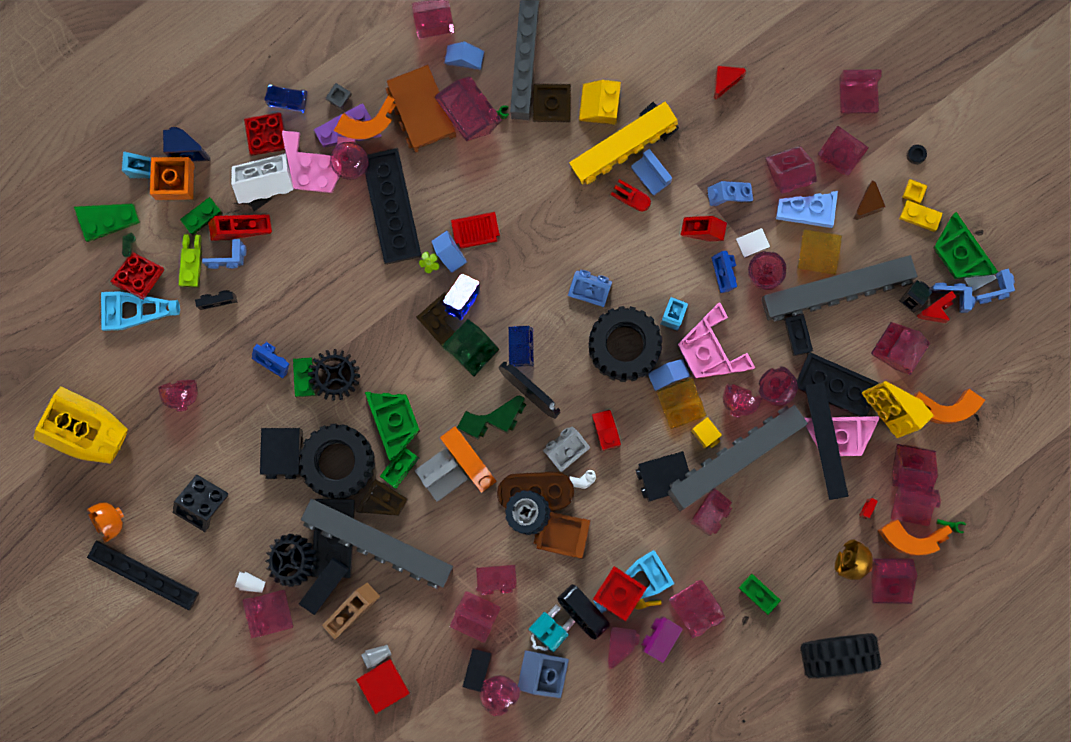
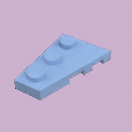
(810, 210)

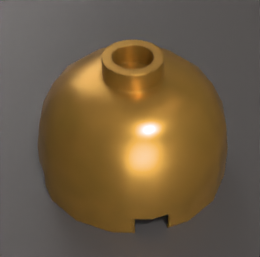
(854, 561)

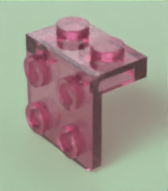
(697, 608)

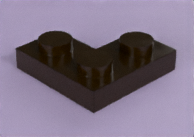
(433, 320)

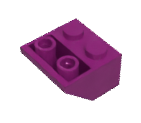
(661, 639)

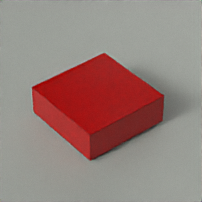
(868, 508)

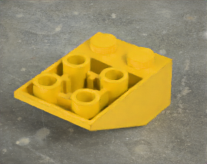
(897, 408)

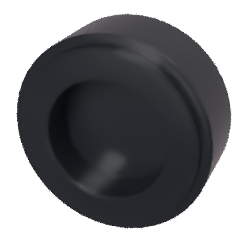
(916, 154)

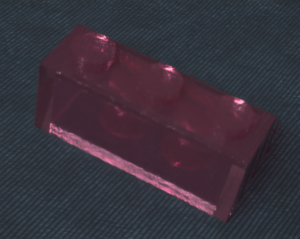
(468, 109)

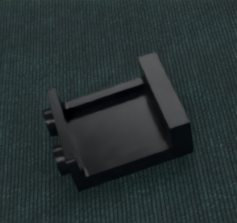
(280, 452)
(660, 473)

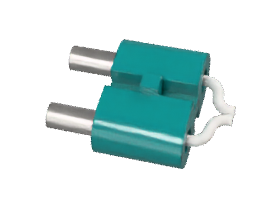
(549, 631)

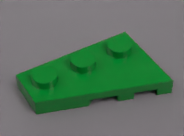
(105, 219)

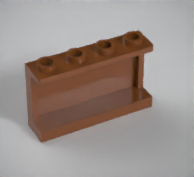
(418, 109)

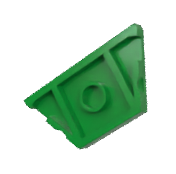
(962, 252)
(394, 420)

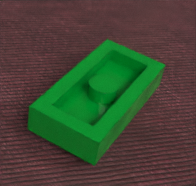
(200, 216)
(301, 379)
(399, 467)
(759, 594)

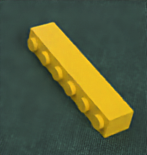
(624, 143)

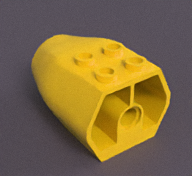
(80, 428)

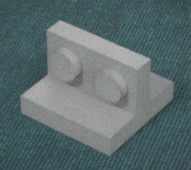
(441, 475)

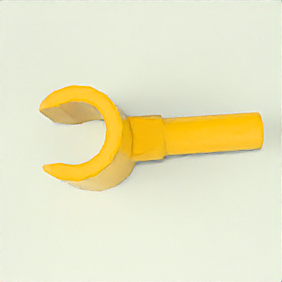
(641, 604)

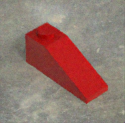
(239, 226)

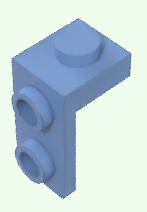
(729, 191)
(238, 252)
(1005, 282)
(966, 300)

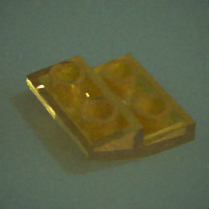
(819, 251)
(681, 403)

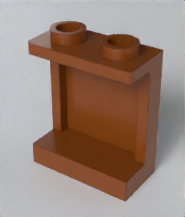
(563, 535)

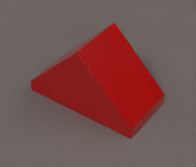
(726, 78)

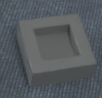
(338, 96)

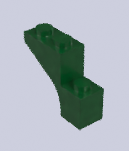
(501, 418)

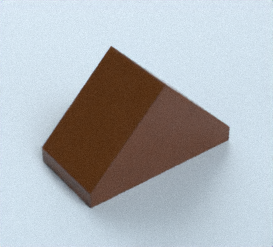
(871, 202)

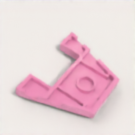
(310, 170)
(704, 351)

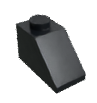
(916, 296)

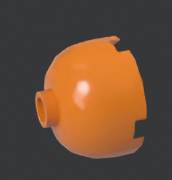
(106, 519)

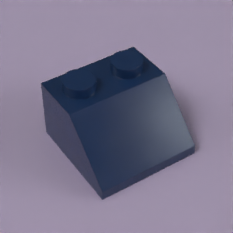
(179, 144)

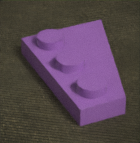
(326, 132)

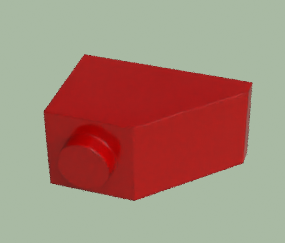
(704, 228)
(606, 430)

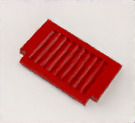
(475, 230)

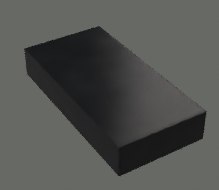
(476, 670)

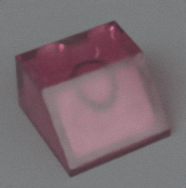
(432, 18)
(842, 151)
(791, 169)
(914, 467)
(711, 512)
(893, 581)
(621, 644)

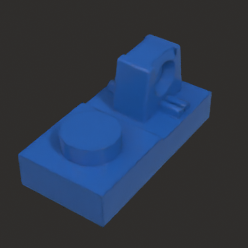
(724, 273)
(265, 356)

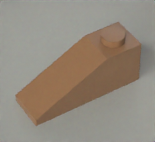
(351, 610)

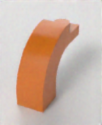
(358, 129)
(964, 408)
(468, 459)
(901, 541)

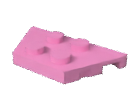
(850, 432)

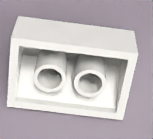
(261, 178)

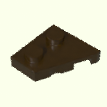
(382, 500)

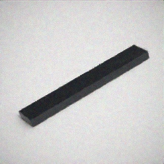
(826, 441)
(143, 575)

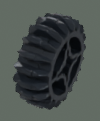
(327, 369)
(281, 564)

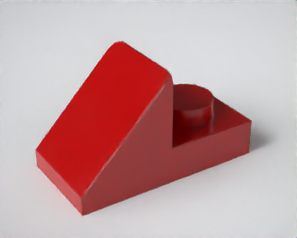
(935, 312)

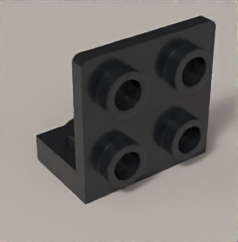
(199, 502)

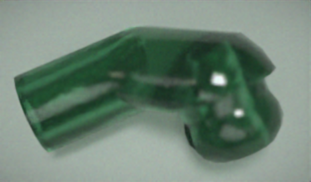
(126, 244)

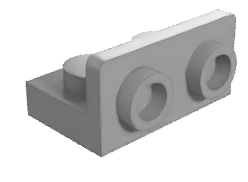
(566, 448)

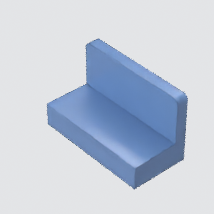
(651, 172)

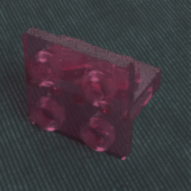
(475, 616)

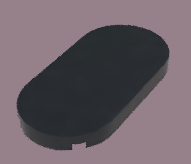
(529, 389)

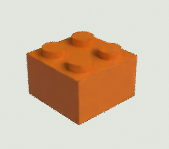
(172, 178)

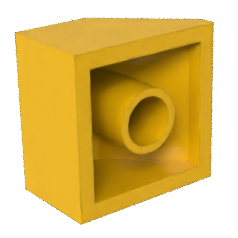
(600, 102)

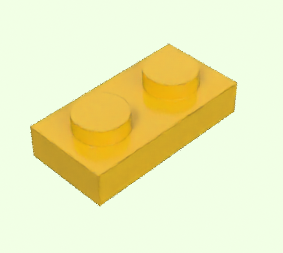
(921, 216)

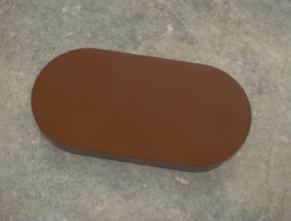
(553, 486)

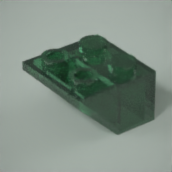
(470, 347)

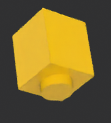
(707, 433)

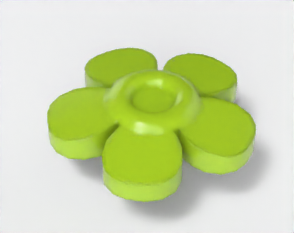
(429, 261)

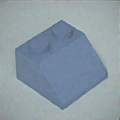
(542, 674)

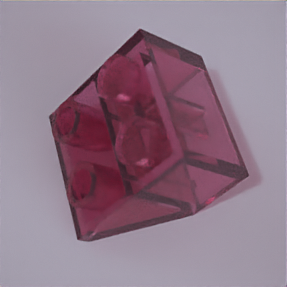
(901, 347)

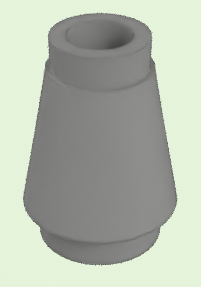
(375, 656)

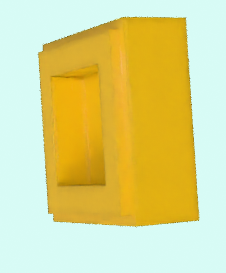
(914, 191)

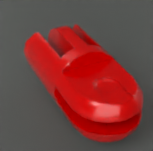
(636, 199)

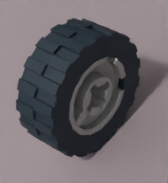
(536, 519)

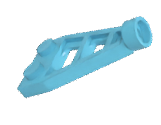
(112, 312)
(655, 572)

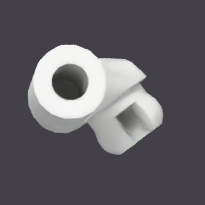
(585, 481)

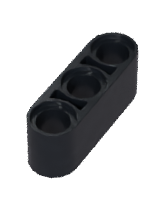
(583, 612)

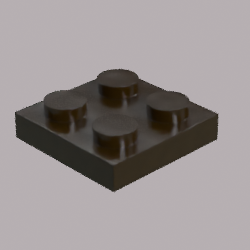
(552, 103)

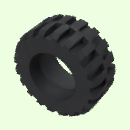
(625, 318)
(318, 443)
(840, 656)

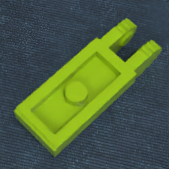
(190, 262)

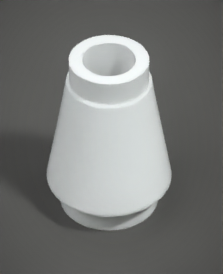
(248, 582)

